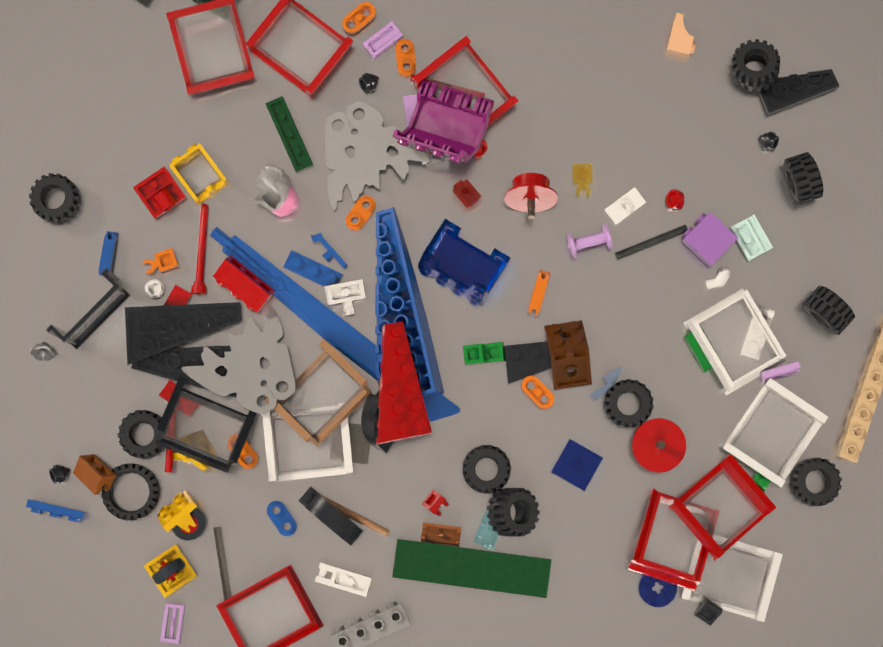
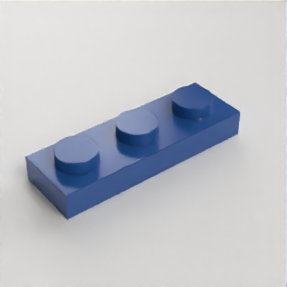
(312, 270)
(56, 511)

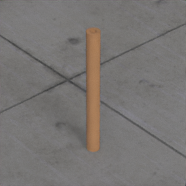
(360, 519)

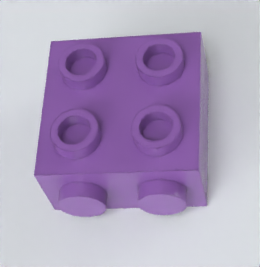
(709, 238)

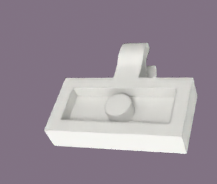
(345, 294)

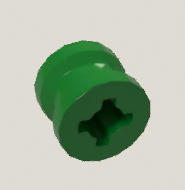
(761, 481)

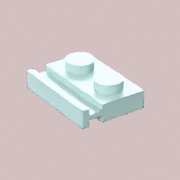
(751, 237)

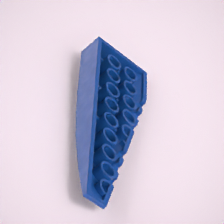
(400, 301)

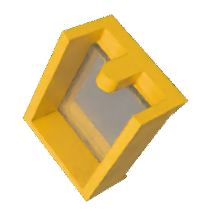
(198, 173)

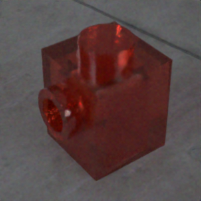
(466, 194)

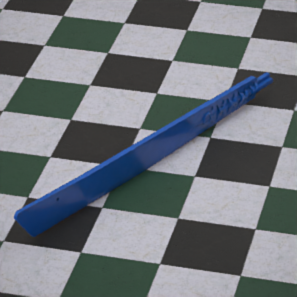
(320, 317)

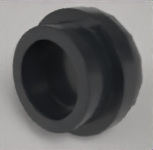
(368, 82)
(769, 140)
(58, 473)

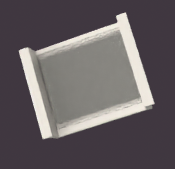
(736, 340)
(774, 432)
(294, 459)
(739, 580)

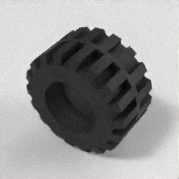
(755, 52)
(803, 178)
(46, 184)
(829, 310)
(643, 395)
(126, 431)
(498, 456)
(832, 482)
(525, 509)

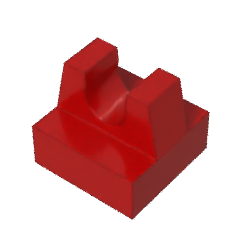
(434, 501)

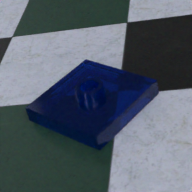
(577, 465)

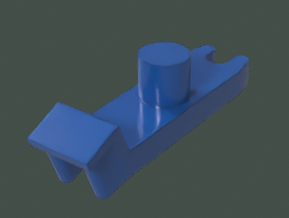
(108, 251)
(331, 252)

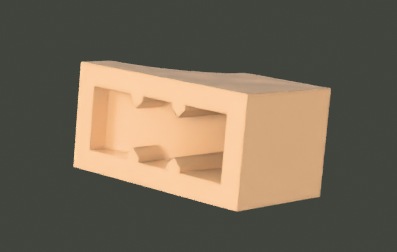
(680, 42)

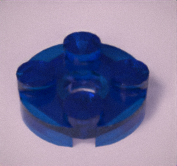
(651, 597)

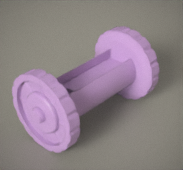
(588, 241)

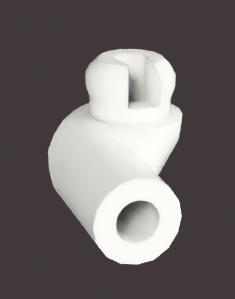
(720, 280)

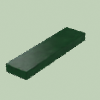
(289, 134)

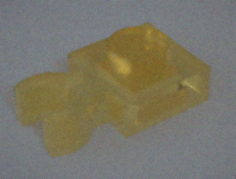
(582, 175)

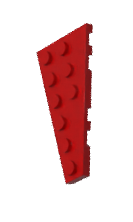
(400, 396)

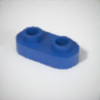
(281, 518)

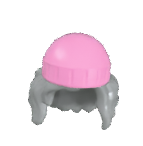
(275, 191)

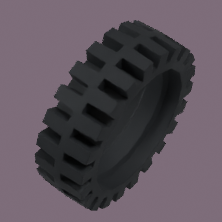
(153, 498)

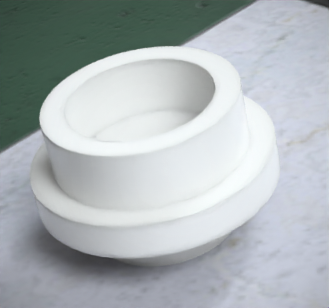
(154, 288)

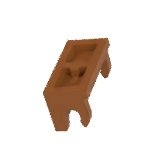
(93, 473)
(441, 534)

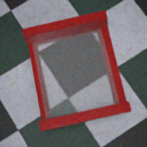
(210, 45)
(298, 45)
(465, 71)
(722, 507)
(667, 546)
(271, 612)

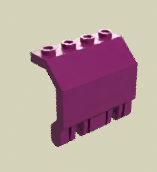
(446, 123)

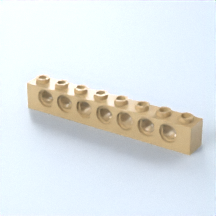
(864, 404)

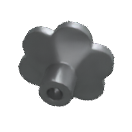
(42, 351)

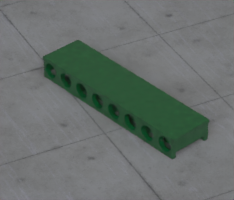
(471, 568)

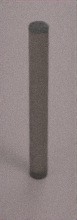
(222, 563)

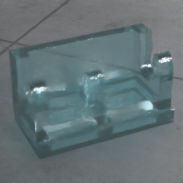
(485, 535)

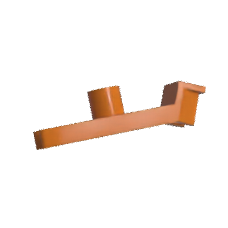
(539, 291)

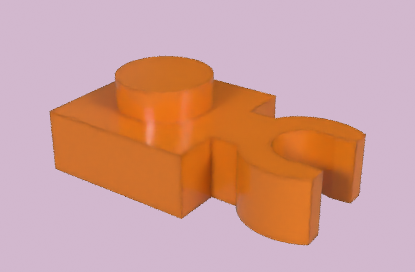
(163, 260)

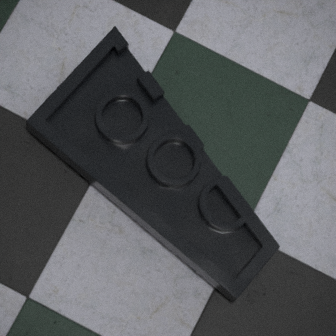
(797, 89)
(526, 360)

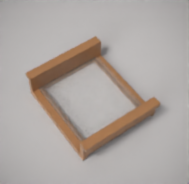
(323, 396)

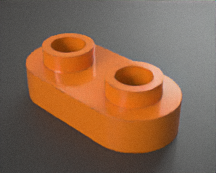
(358, 18)
(405, 57)
(361, 213)
(538, 391)
(248, 451)

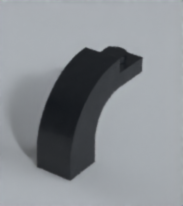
(369, 420)
(330, 516)

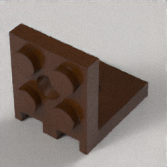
(568, 354)

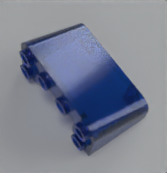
(461, 265)

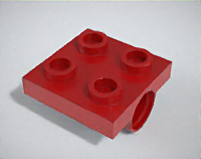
(159, 192)

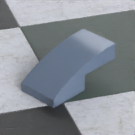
(609, 380)

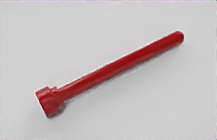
(198, 285)

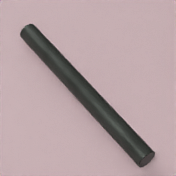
(650, 242)

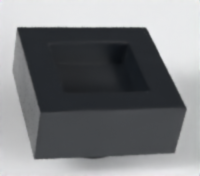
(708, 612)

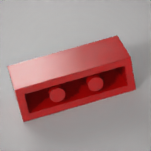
(243, 284)

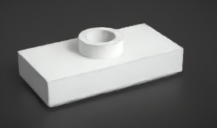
(625, 206)

